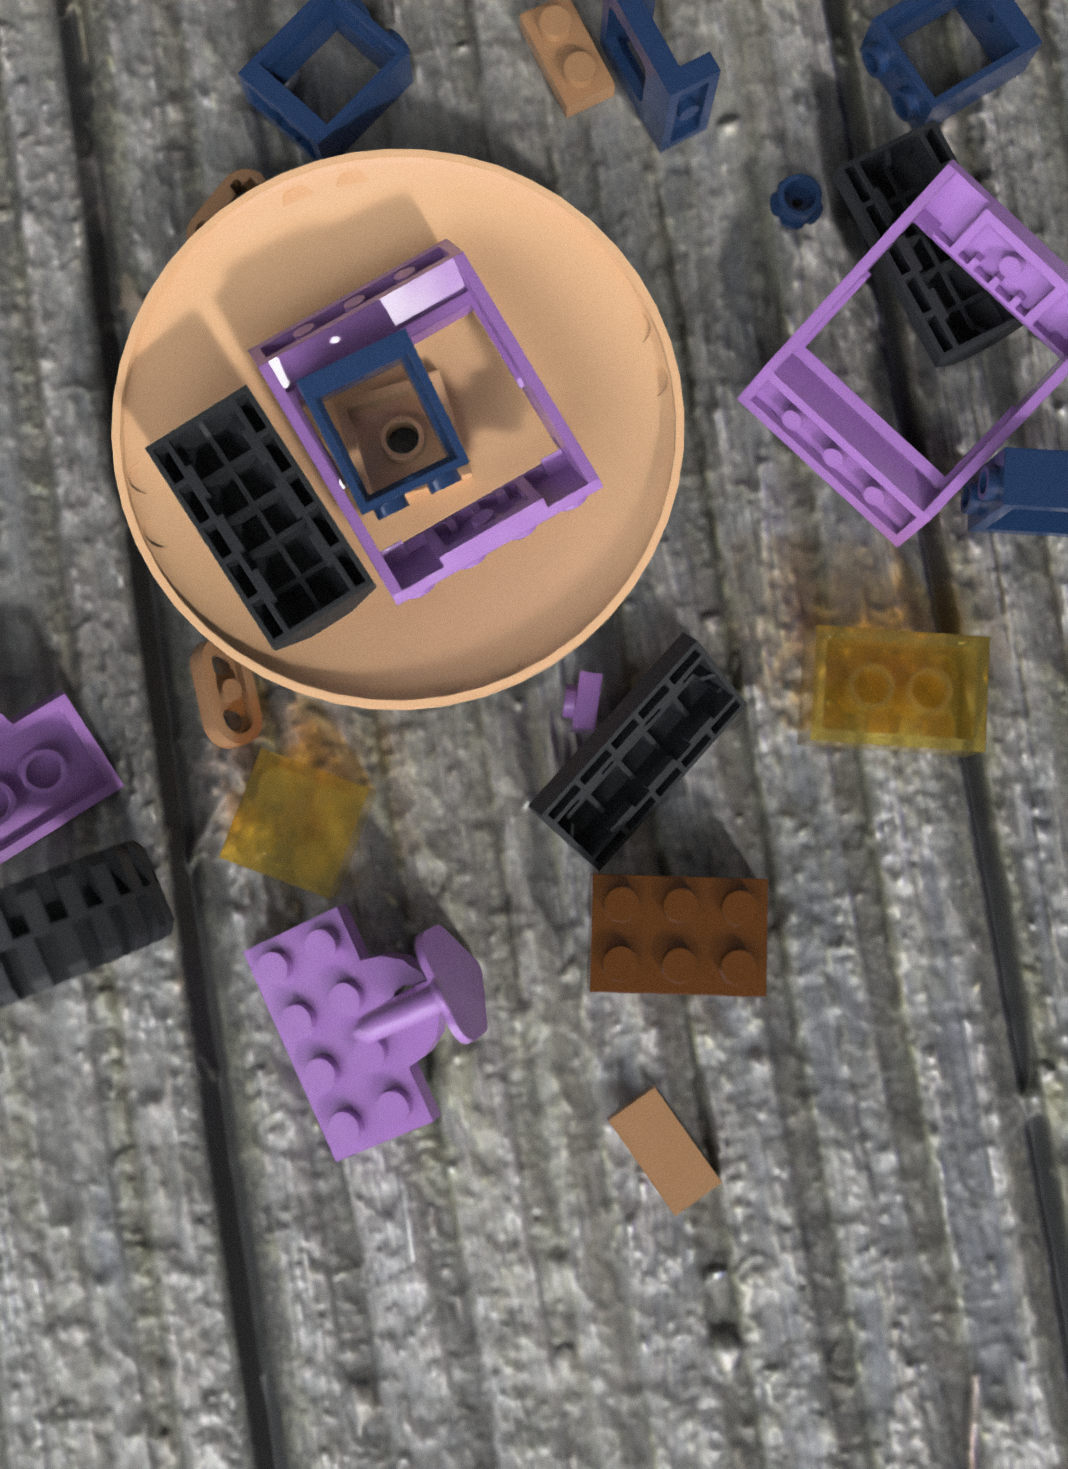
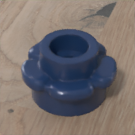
(800, 188)

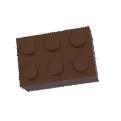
(677, 935)

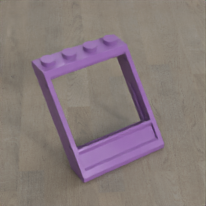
(424, 298)
(842, 433)

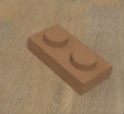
(566, 55)

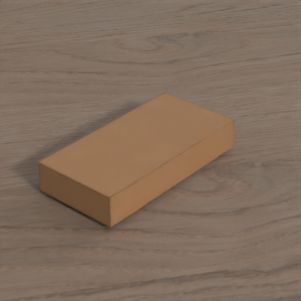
(664, 1150)

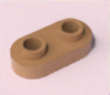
(226, 693)

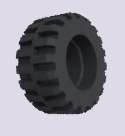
(78, 919)

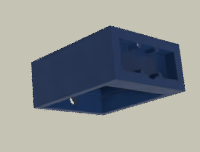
(996, 25)
(295, 44)
(358, 368)
(1019, 493)

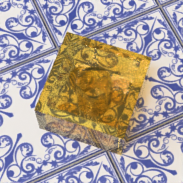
(298, 824)

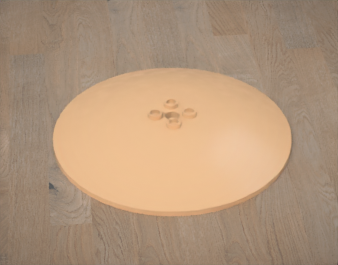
(577, 320)

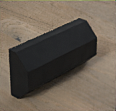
(939, 297)
(262, 520)
(639, 752)

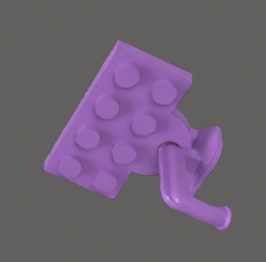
(47, 772)
(357, 1029)

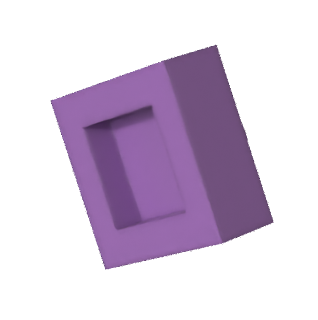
(582, 702)

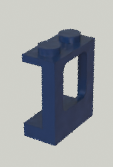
(671, 98)

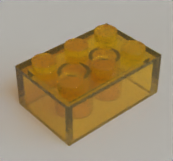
(894, 691)

